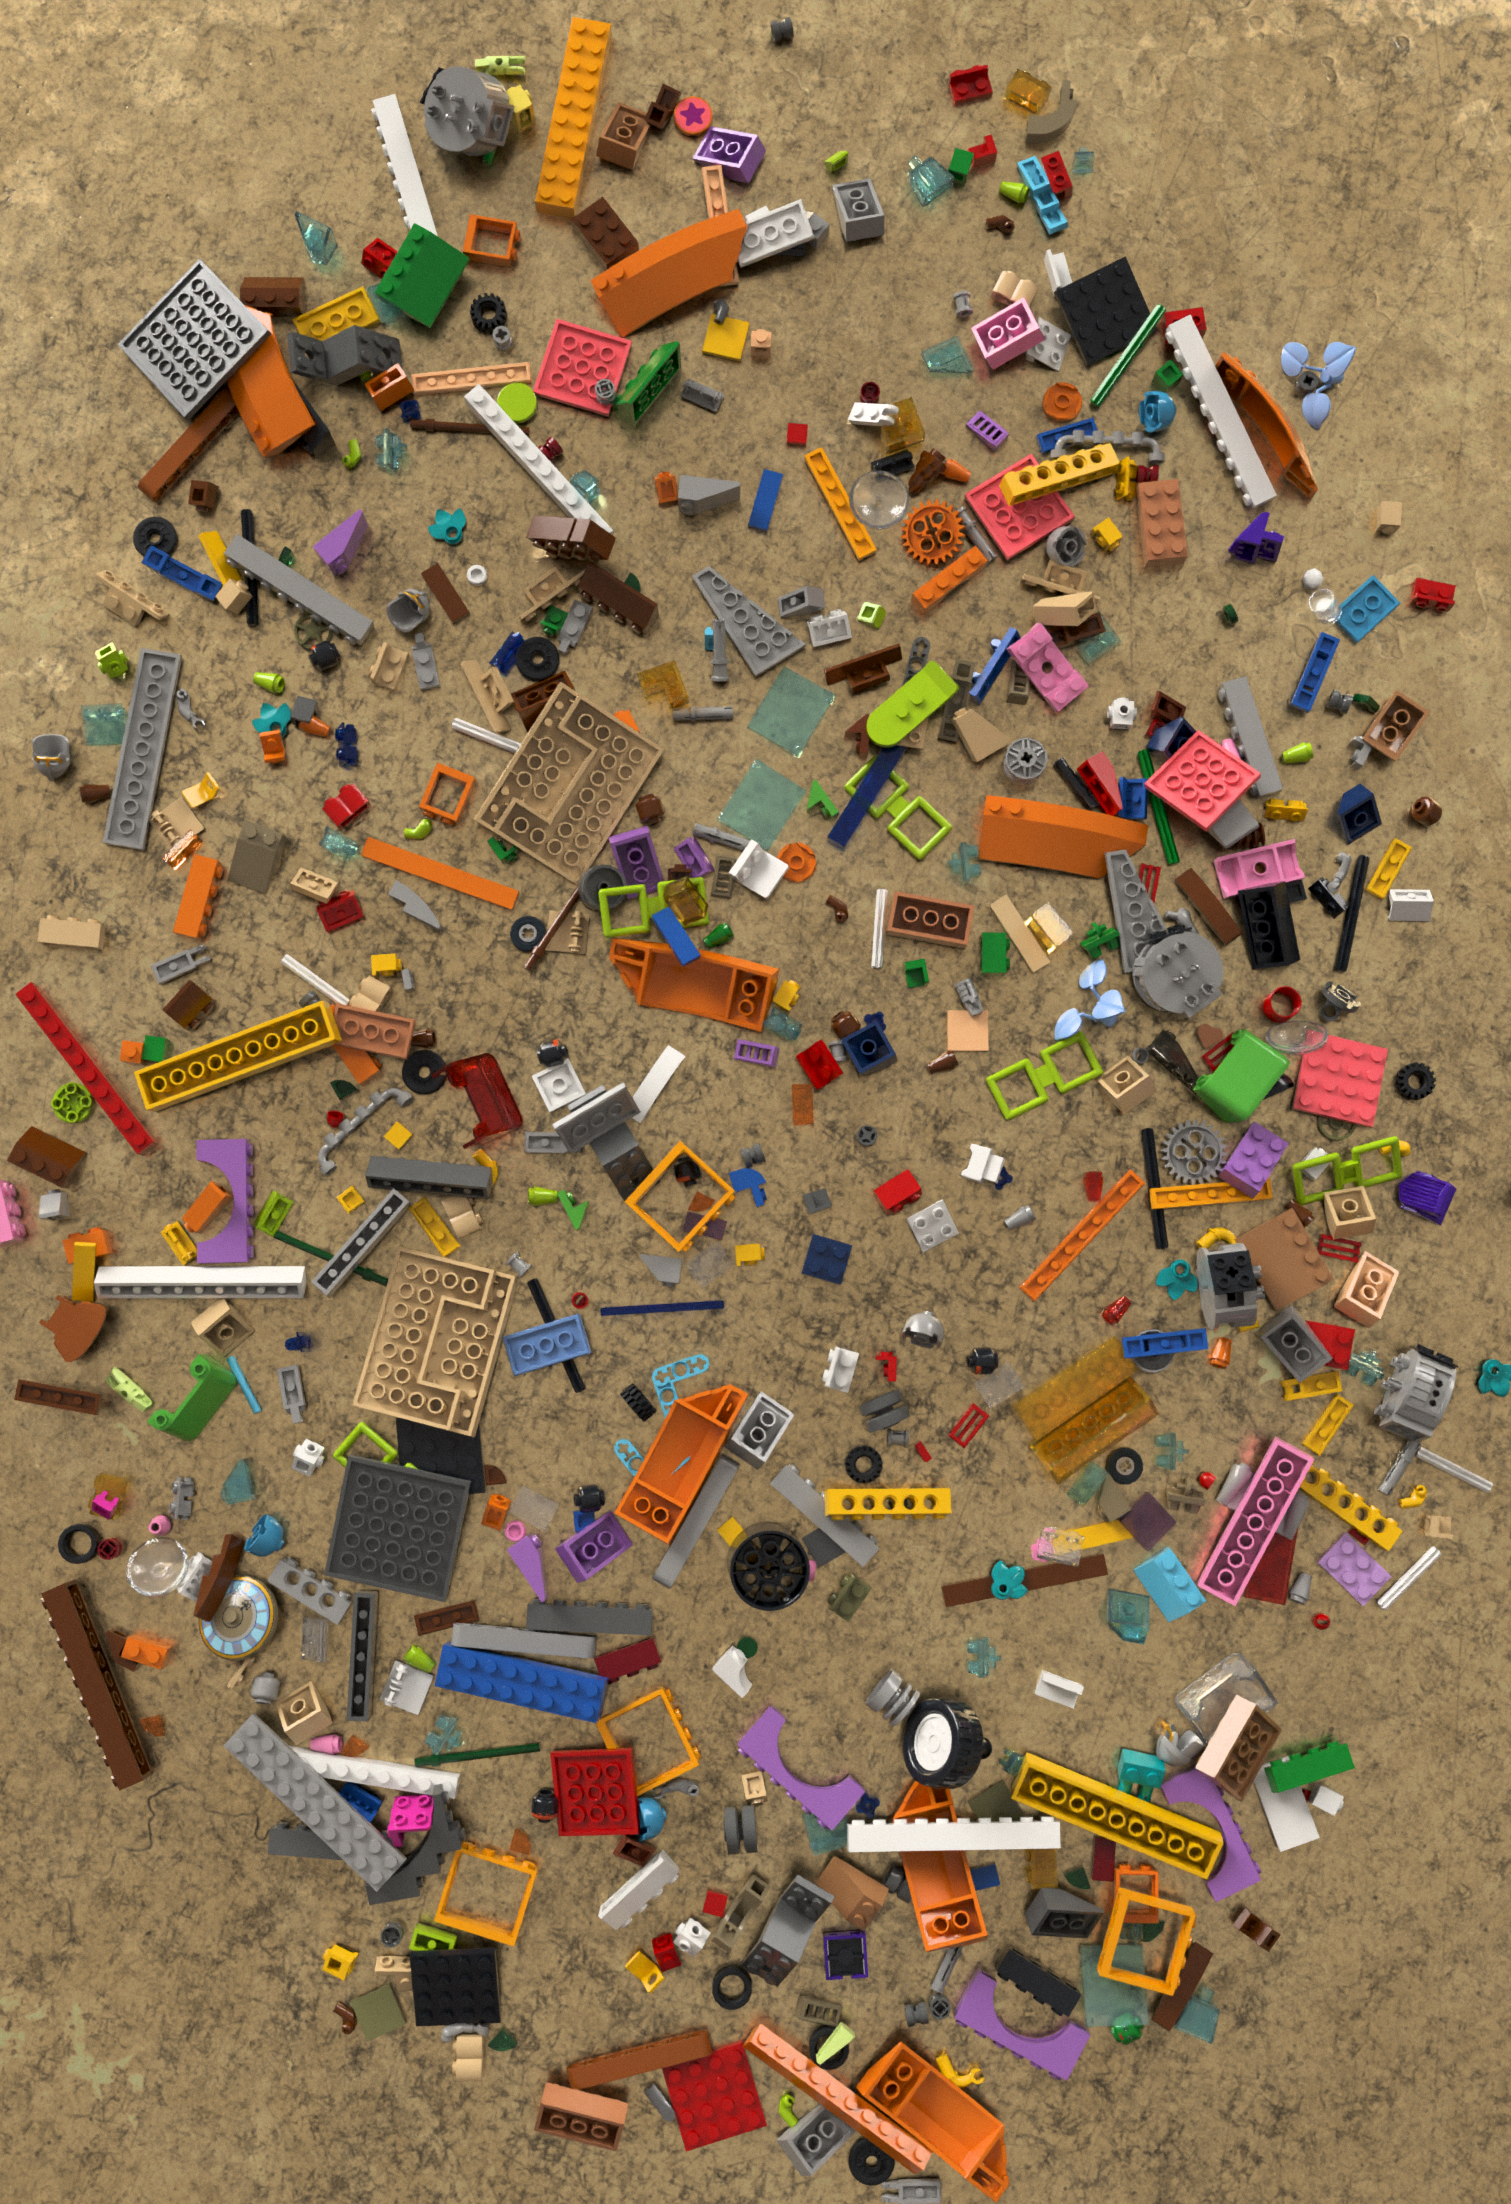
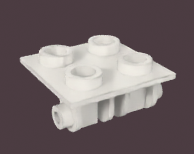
(1053, 348)
(932, 1225)
(406, 1687)

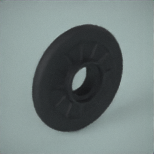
(153, 525)
(528, 667)
(411, 1068)
(861, 2171)

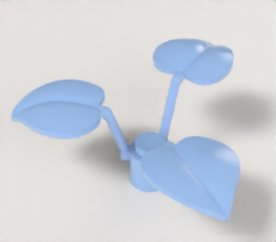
(1337, 359)
(1106, 1010)

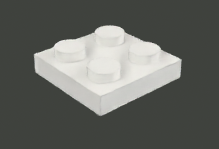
(559, 1085)

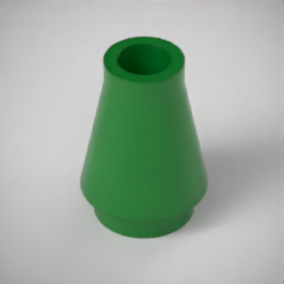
(719, 935)

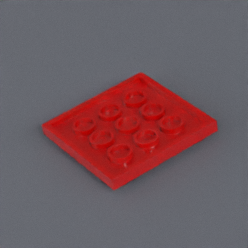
(595, 1792)
(714, 2096)

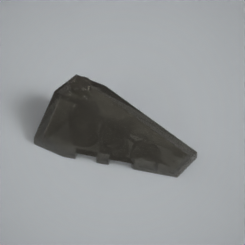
(1172, 1057)

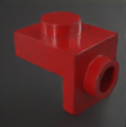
(666, 1952)

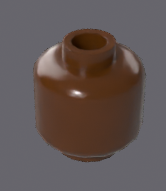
(650, 808)
(1426, 811)
(844, 1024)

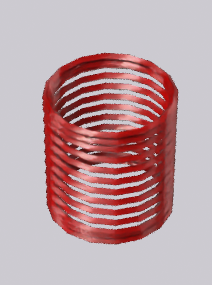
(1292, 994)

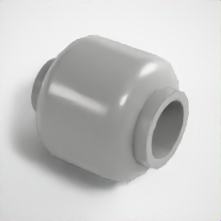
(265, 1689)

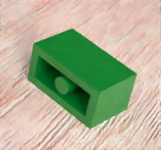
(993, 954)

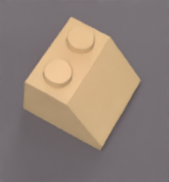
(1126, 1084)
(1348, 1212)
(222, 1327)
(303, 1713)

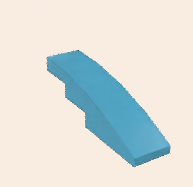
(1042, 195)

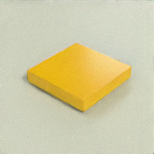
(726, 339)

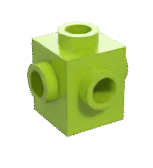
(111, 661)

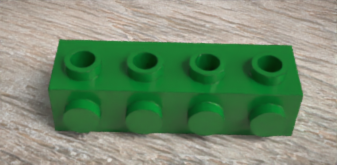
(1309, 1767)

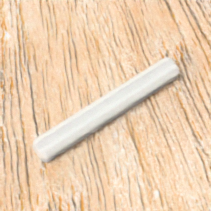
(485, 735)
(879, 928)
(314, 980)
(1454, 1470)
(1409, 1578)

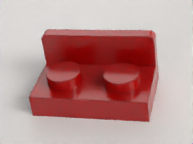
(970, 84)
(1057, 174)
(378, 257)
(1433, 594)
(339, 910)
(819, 1064)
(891, 1367)

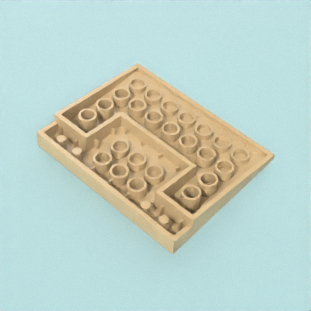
(568, 783)
(436, 1341)

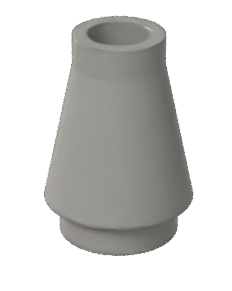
(1022, 1217)
(1301, 1590)

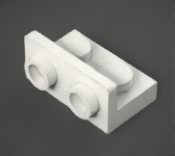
(829, 628)
(840, 1370)
(197, 1568)

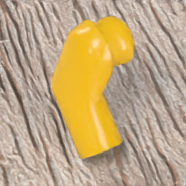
(1404, 1149)
(1416, 1498)

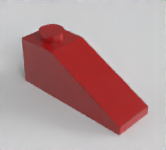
(1102, 781)

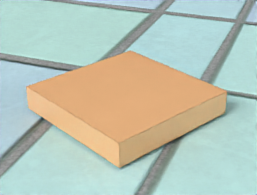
(967, 1032)

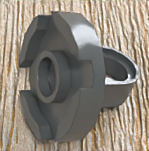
(1340, 999)

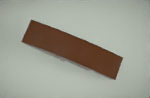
(1069, 635)
(1208, 906)
(216, 1584)
(1170, 2006)

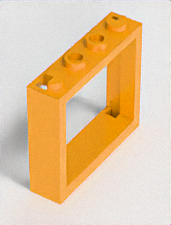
(656, 1174)
(676, 1717)
(478, 1927)
(1112, 1935)

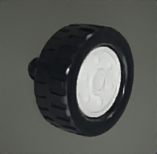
(943, 1743)

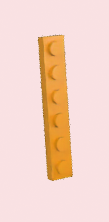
(839, 503)
(1203, 1195)

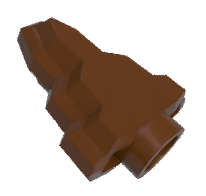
(927, 469)

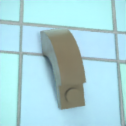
(1049, 127)
(739, 1912)

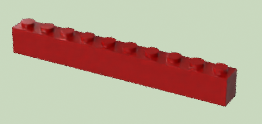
(87, 1069)

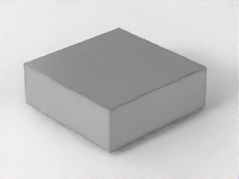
(408, 980)

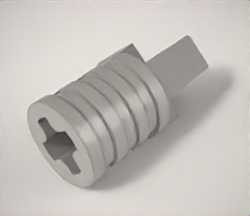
(969, 997)

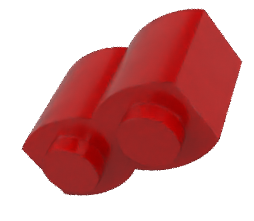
(346, 805)

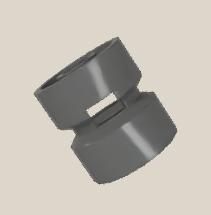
(897, 1883)

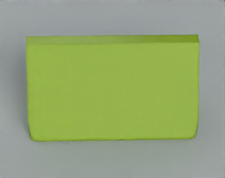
(272, 1213)

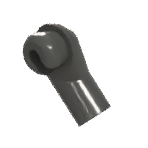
(722, 309)

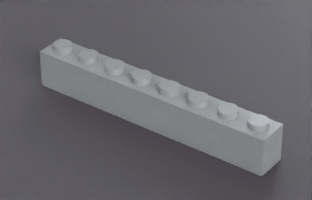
(298, 590)

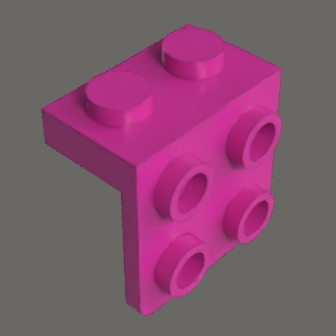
(410, 1814)

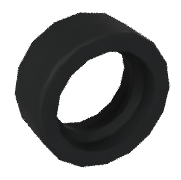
(63, 1539)
(732, 2004)
(828, 2064)

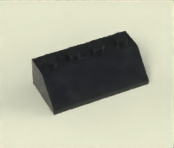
(318, 438)
(1269, 925)

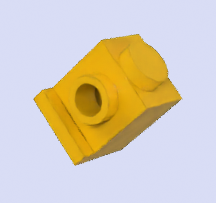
(1107, 535)
(385, 964)
(786, 995)
(749, 1254)
(339, 1962)

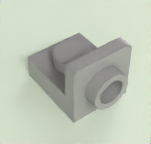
(1360, 754)

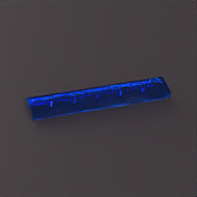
(865, 794)
(661, 1308)

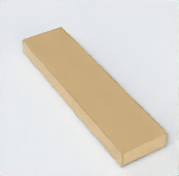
(1019, 934)

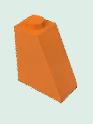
(206, 1207)

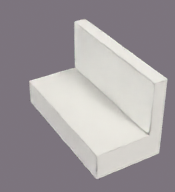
(1057, 270)
(1410, 905)
(1058, 1689)

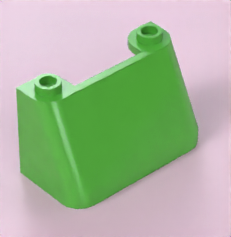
(1242, 1078)
(201, 1404)

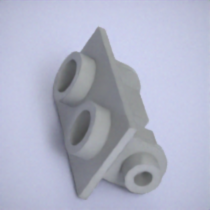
(701, 395)
(179, 1505)

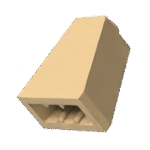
(1065, 610)
(978, 734)

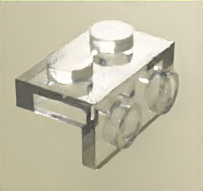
(1060, 1546)

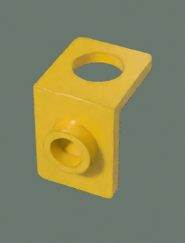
(201, 792)
(645, 1969)

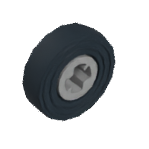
(517, 932)
(1118, 1456)

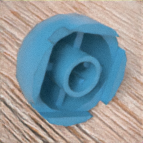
(1157, 411)
(266, 1537)
(650, 1818)

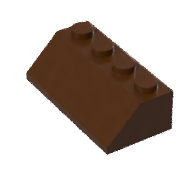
(618, 598)

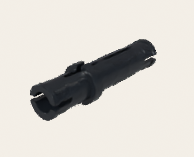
(1081, 790)

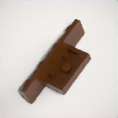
(865, 670)

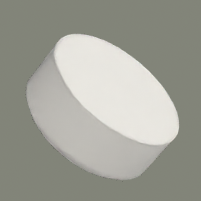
(477, 575)

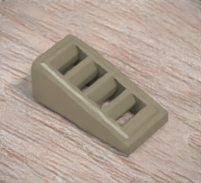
(1018, 694)
(731, 859)
(801, 2007)

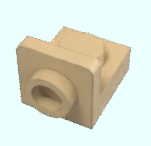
(754, 1788)

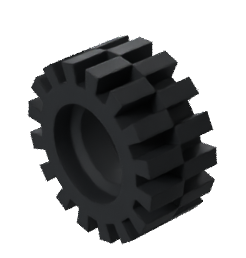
(488, 301)
(1407, 1090)
(638, 1402)
(854, 1455)

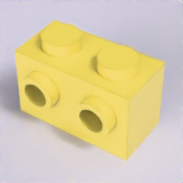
(523, 111)

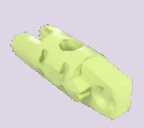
(500, 65)
(128, 1389)

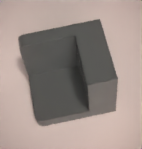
(304, 710)
(817, 1201)

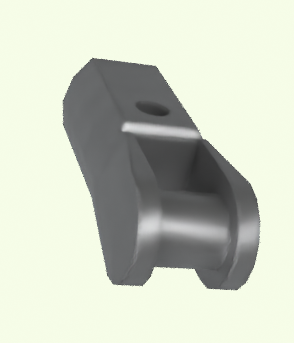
(660, 2102)

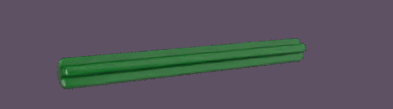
(1128, 355)
(1159, 811)

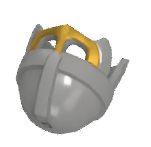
(408, 609)
(51, 755)
(1178, 1750)

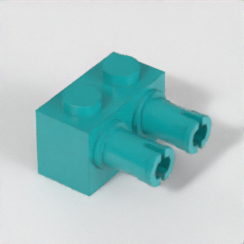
(1142, 1770)

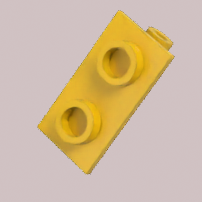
(1125, 488)
(1293, 811)
(179, 1242)

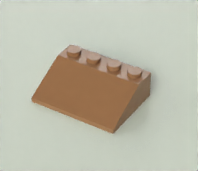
(1287, 1259)
(1238, 1747)

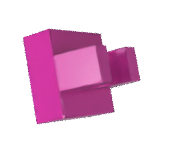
(104, 1507)

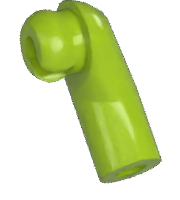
(354, 455)
(421, 830)
(785, 2110)

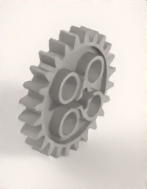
(1180, 1165)

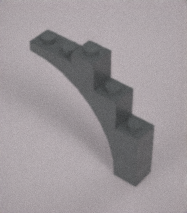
(426, 1858)

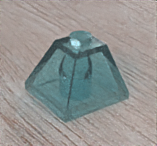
(317, 239)
(1128, 1615)

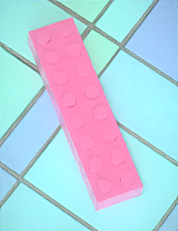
(1255, 1521)

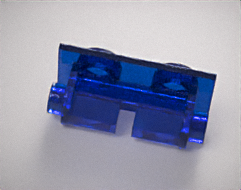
(506, 654)
(344, 752)
(301, 1342)

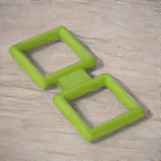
(901, 810)
(648, 907)
(1044, 1076)
(1349, 1170)
(363, 1428)

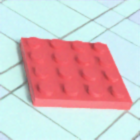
(577, 361)
(1020, 524)
(1202, 780)
(1341, 1081)

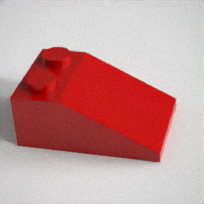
(1337, 1341)

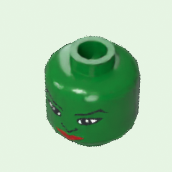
(1127, 2034)

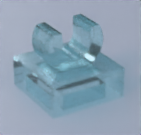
(1083, 161)
(1013, 1763)
(1134, 1933)

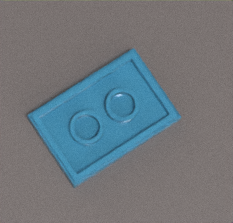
(1366, 609)

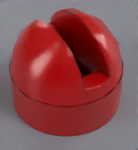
(334, 1118)
(582, 1303)
(1207, 1480)
(1321, 1616)

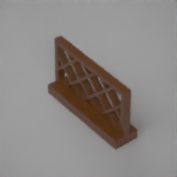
(60, 1397)

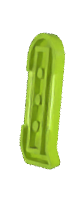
(910, 705)

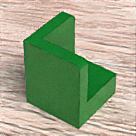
(960, 165)
(1167, 377)
(916, 973)
(155, 1048)

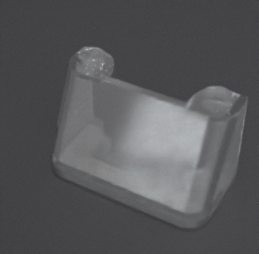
(1209, 1696)

